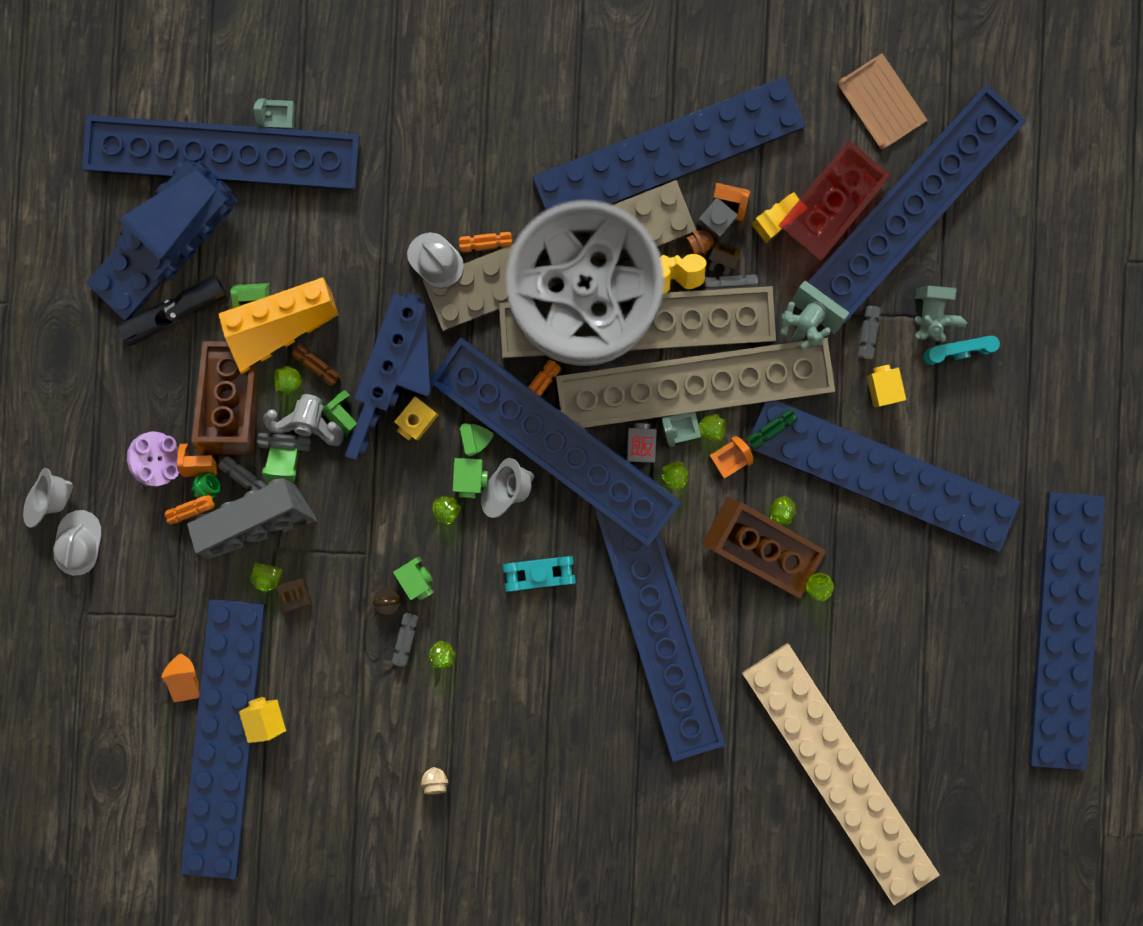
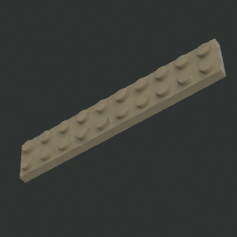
(484, 279)
(680, 321)
(696, 384)

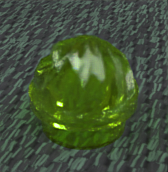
(287, 379)
(713, 427)
(675, 475)
(446, 509)
(783, 510)
(820, 586)
(442, 655)

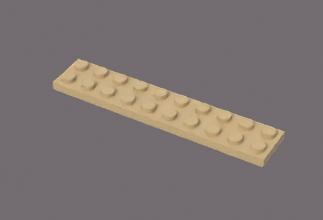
(840, 774)

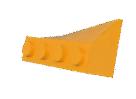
(276, 321)

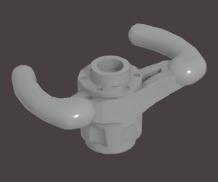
(306, 420)

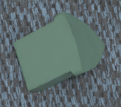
(274, 113)
(680, 428)

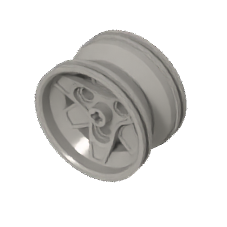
(572, 265)

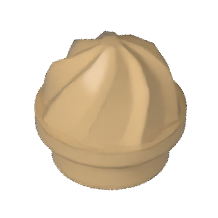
(434, 781)

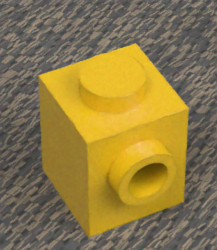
(886, 386)
(415, 419)
(262, 720)

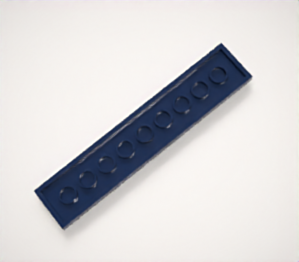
(675, 148)
(229, 151)
(917, 200)
(555, 442)
(889, 477)
(1066, 631)
(663, 641)
(220, 741)

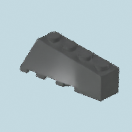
(249, 519)

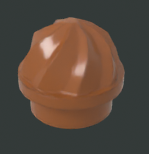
(700, 242)

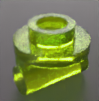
(265, 576)

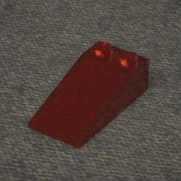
(834, 200)

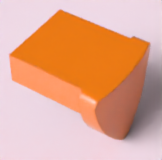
(735, 195)
(732, 457)
(194, 465)
(181, 679)

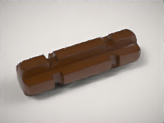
(315, 365)

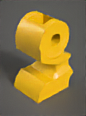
(768, 221)
(687, 271)

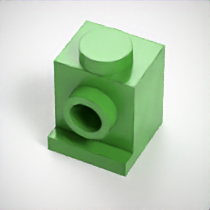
(414, 579)

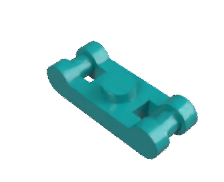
(961, 349)
(539, 573)

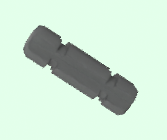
(730, 282)
(869, 332)
(283, 441)
(240, 474)
(404, 639)

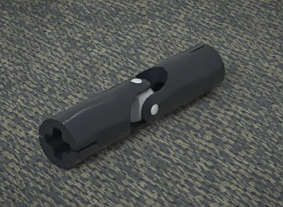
(183, 305)

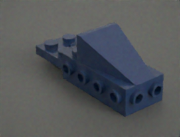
(161, 237)
(406, 368)

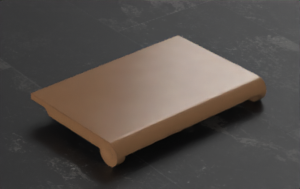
(881, 101)

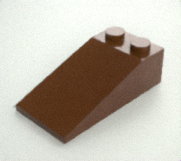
(224, 403)
(763, 547)

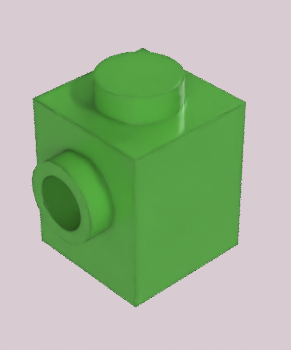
(469, 477)

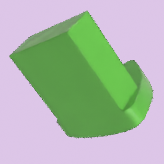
(248, 293)
(336, 414)
(475, 438)
(281, 464)

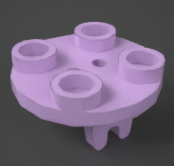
(153, 446)

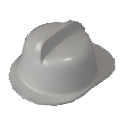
(435, 260)
(506, 487)
(46, 497)
(77, 542)

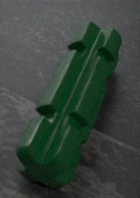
(772, 429)

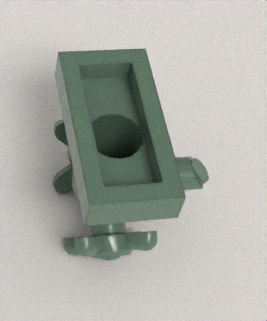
(815, 310)
(933, 314)

